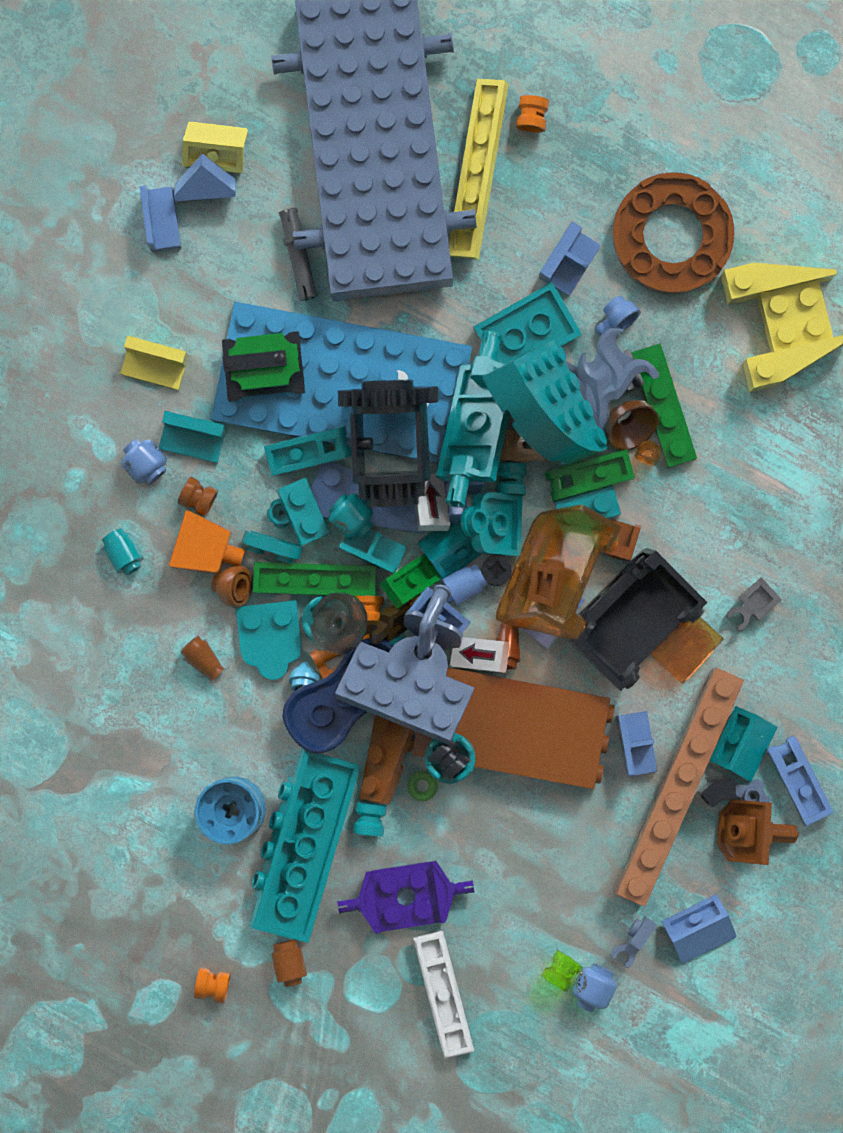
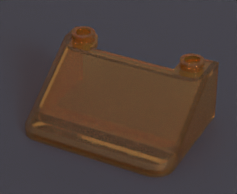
(563, 534)

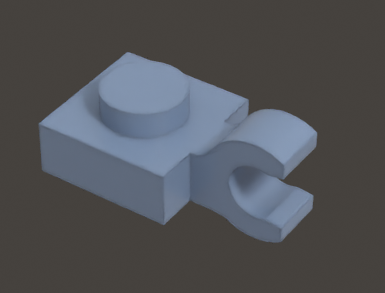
(639, 933)

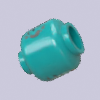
(351, 516)

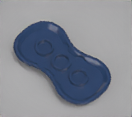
(314, 714)

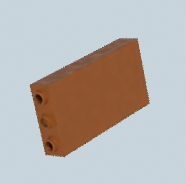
(532, 729)

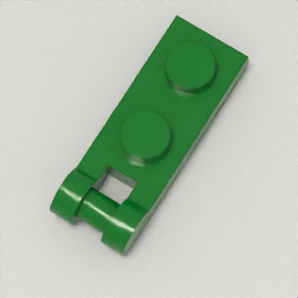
(591, 475)

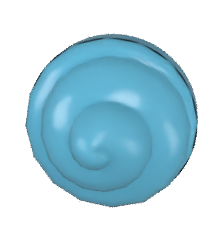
(303, 676)

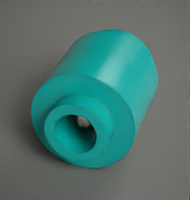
(122, 551)

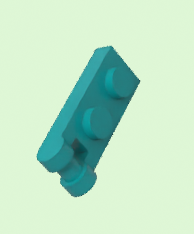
(307, 451)

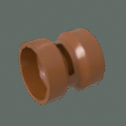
(196, 496)

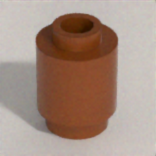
(288, 963)

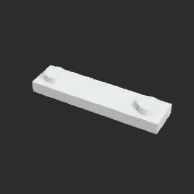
(443, 994)

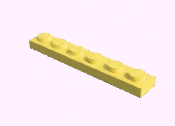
(479, 164)

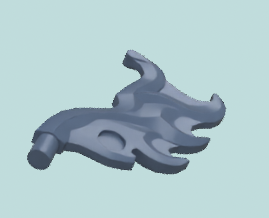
(608, 375)

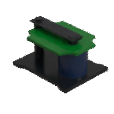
(263, 365)

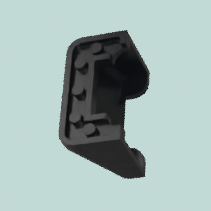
(635, 616)

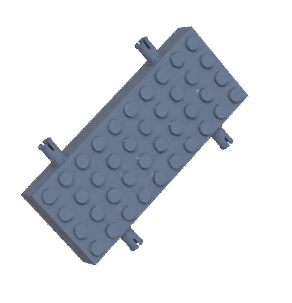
(373, 146)

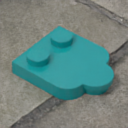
(494, 523)
(270, 636)

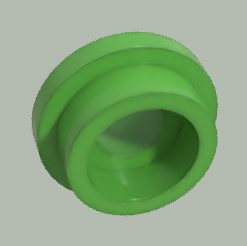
(412, 786)

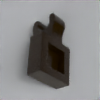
(389, 625)

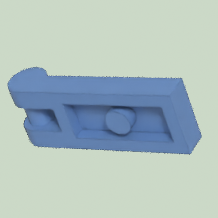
(800, 781)

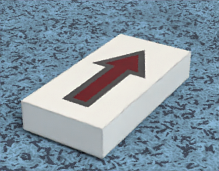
(432, 509)
(481, 655)

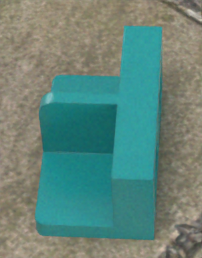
(375, 550)

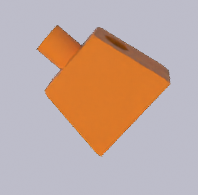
(204, 546)

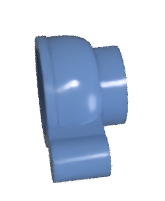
(619, 315)

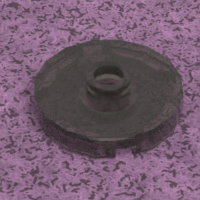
(327, 622)

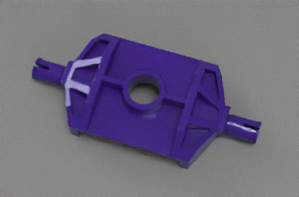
(383, 910)

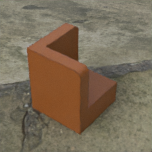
(627, 541)

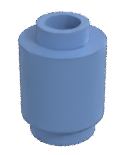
(465, 584)

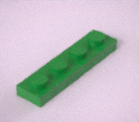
(662, 396)
(314, 579)

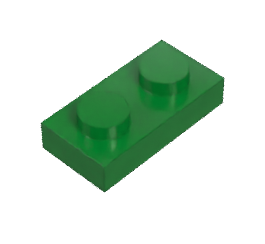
(410, 581)

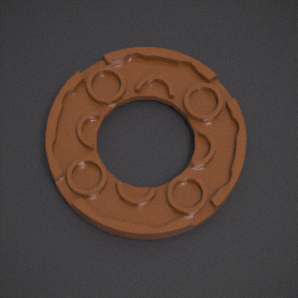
(683, 191)

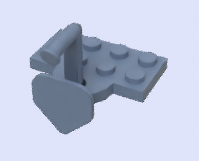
(408, 686)

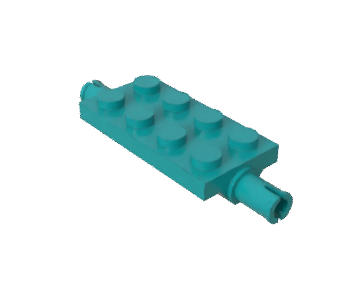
(474, 427)

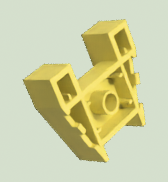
(791, 316)

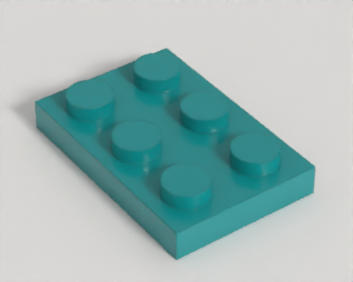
(531, 324)

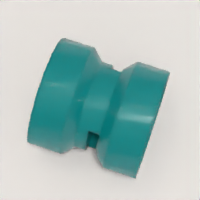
(511, 472)
(369, 822)

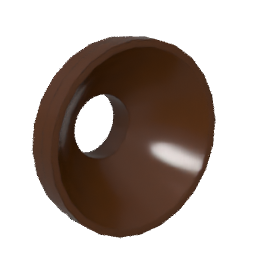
(635, 428)

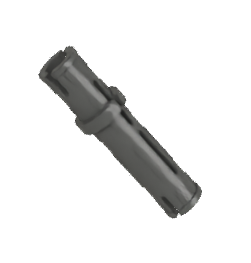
(299, 258)

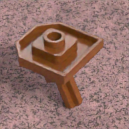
(747, 831)

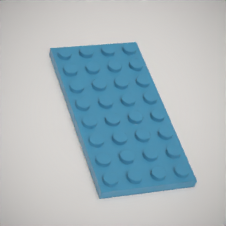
(340, 358)

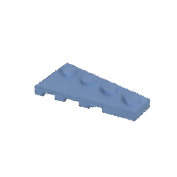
(335, 480)

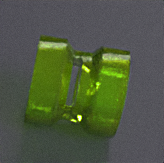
(561, 970)

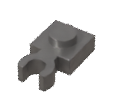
(756, 601)

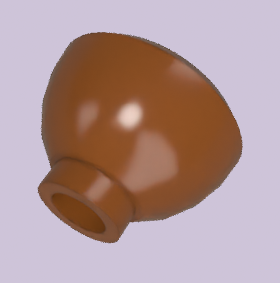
(233, 586)

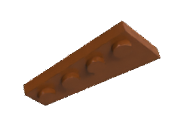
(384, 758)

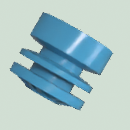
(214, 817)

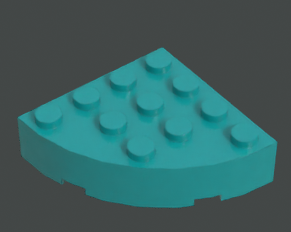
(547, 405)

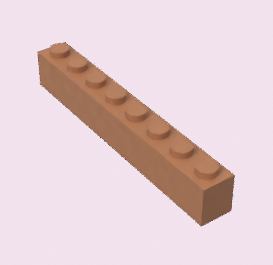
(679, 786)

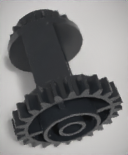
(386, 397)

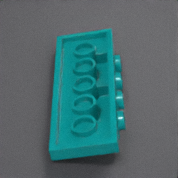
(302, 845)

